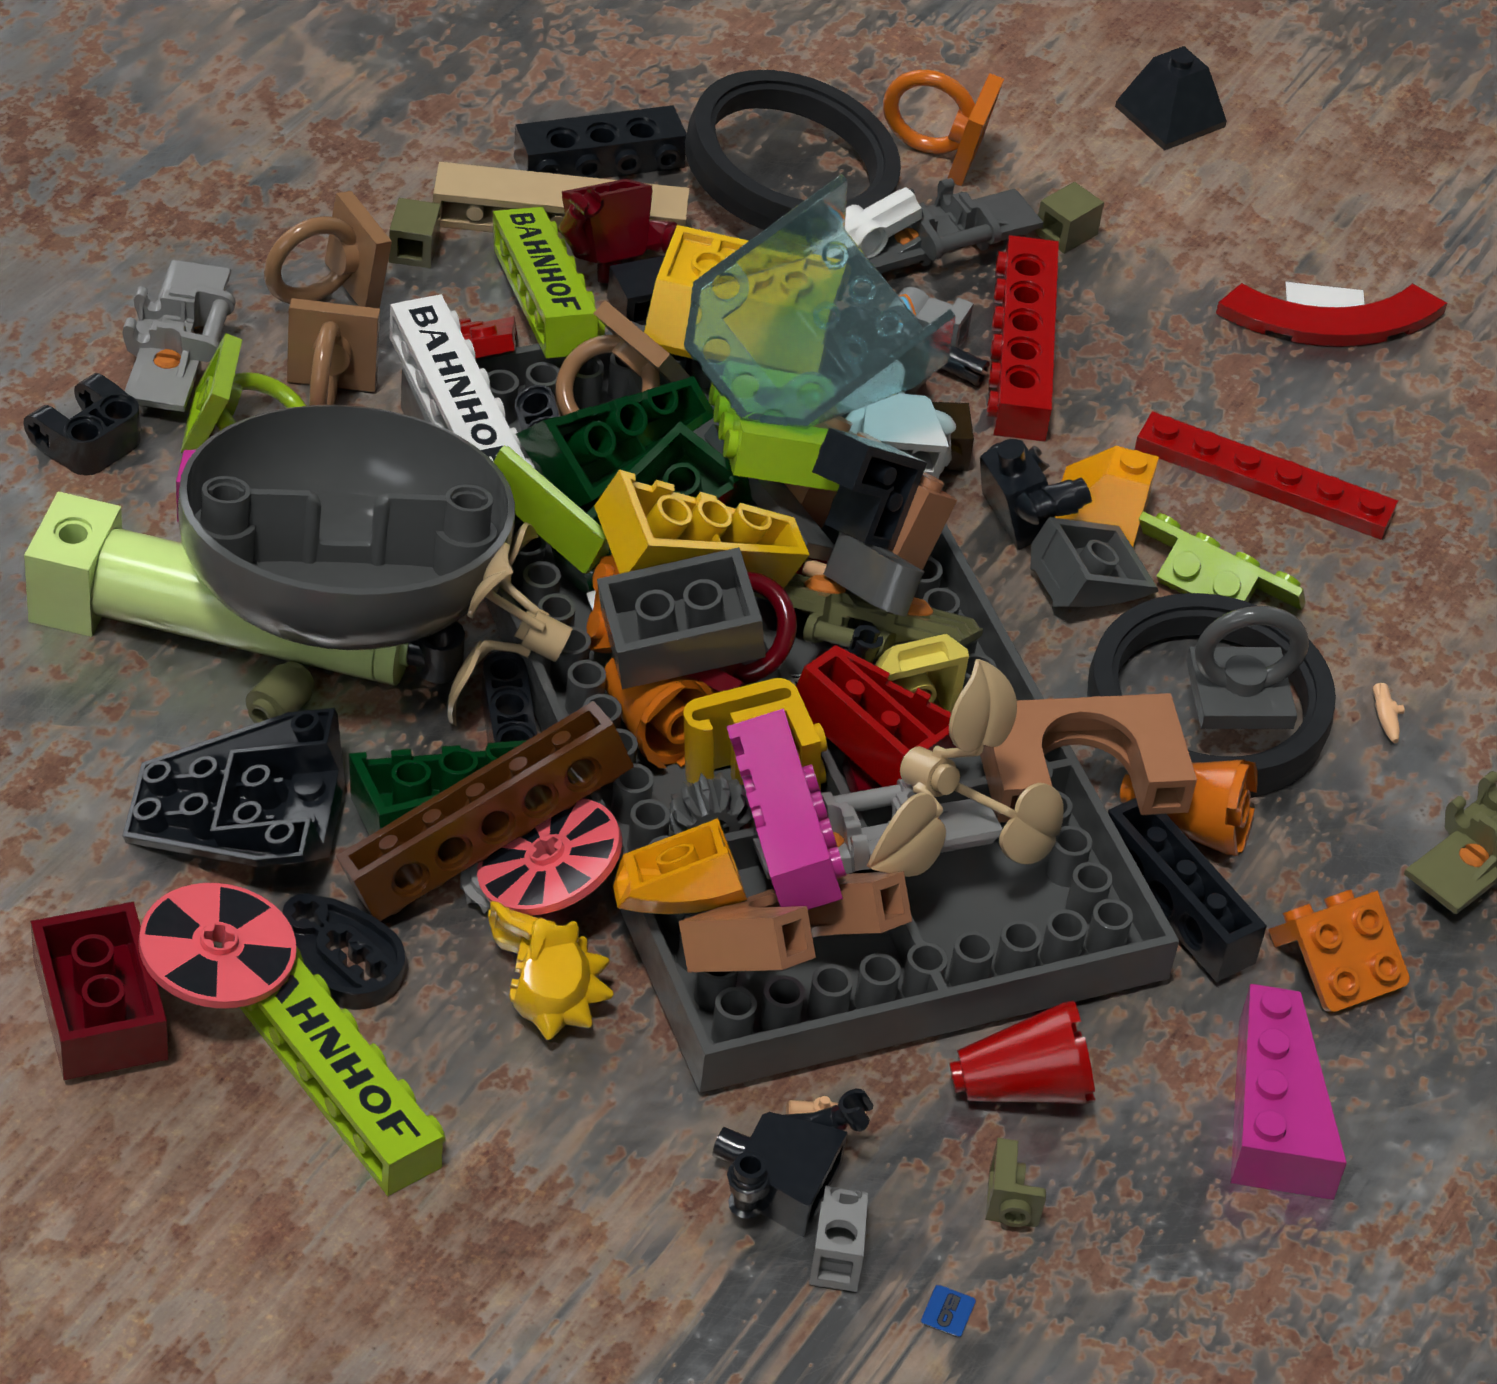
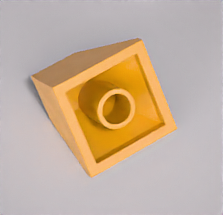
(1119, 487)

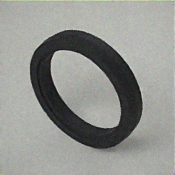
(794, 95)
(1191, 615)

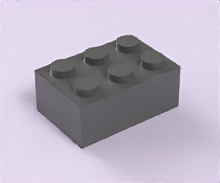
(681, 618)

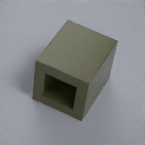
(1070, 216)
(414, 232)

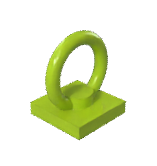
(220, 393)

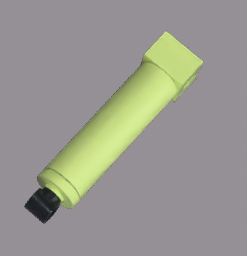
(93, 569)

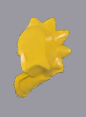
(555, 970)

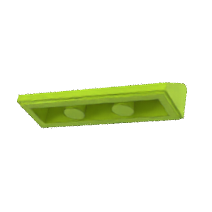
(552, 513)

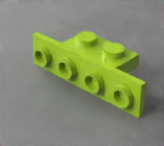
(1202, 567)

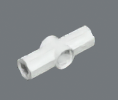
(878, 222)

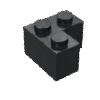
(873, 486)

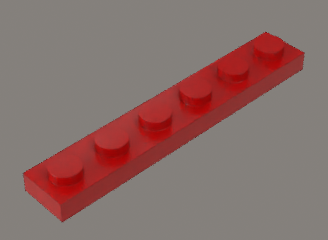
(1266, 475)

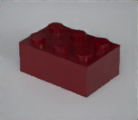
(98, 991)

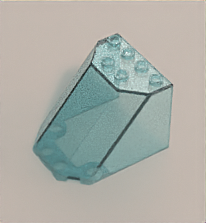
(807, 323)

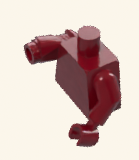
(612, 223)

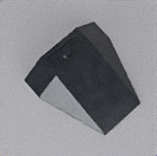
(247, 794)

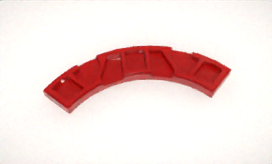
(1332, 326)

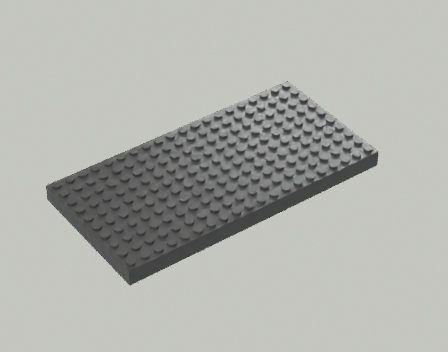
(983, 929)

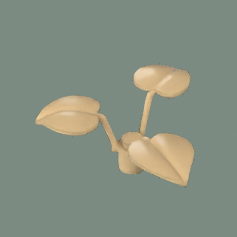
(536, 630)
(979, 718)

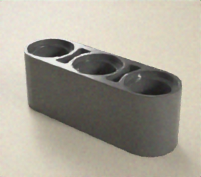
(874, 574)

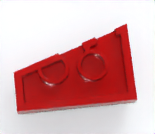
(490, 336)

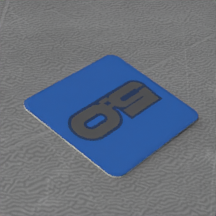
(948, 1310)

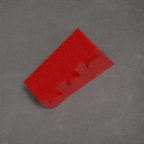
(869, 714)

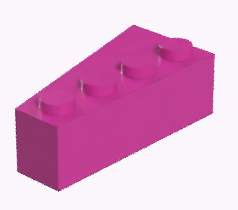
(787, 812)
(1282, 1106)

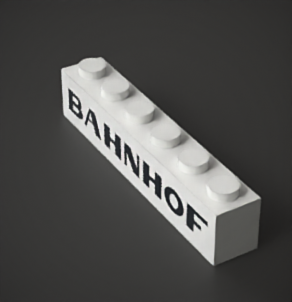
(447, 375)

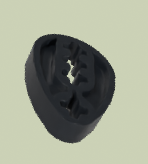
(366, 939)

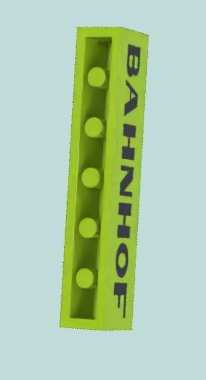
(545, 280)
(349, 1080)

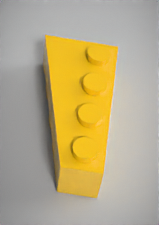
(661, 526)

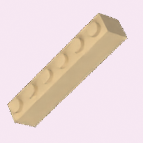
(473, 192)

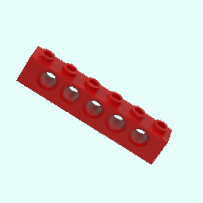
(1024, 339)

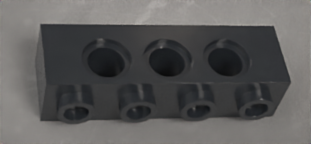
(603, 144)
(1191, 892)

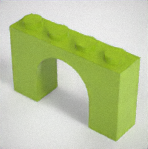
(769, 450)

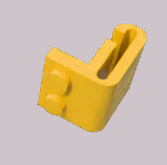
(708, 739)

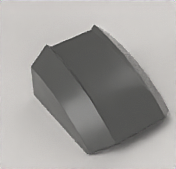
(1088, 564)

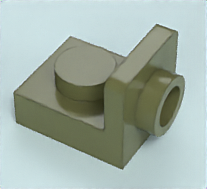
(1007, 1196)

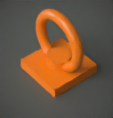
(967, 127)

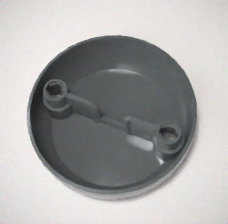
(343, 524)

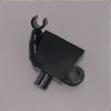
(1020, 492)
(789, 1160)

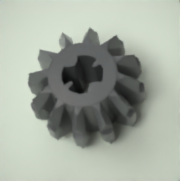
(708, 801)

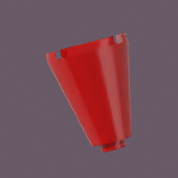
(1029, 1062)

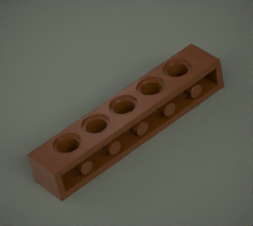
(485, 811)

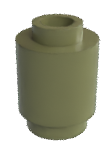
(280, 692)

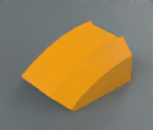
(680, 874)

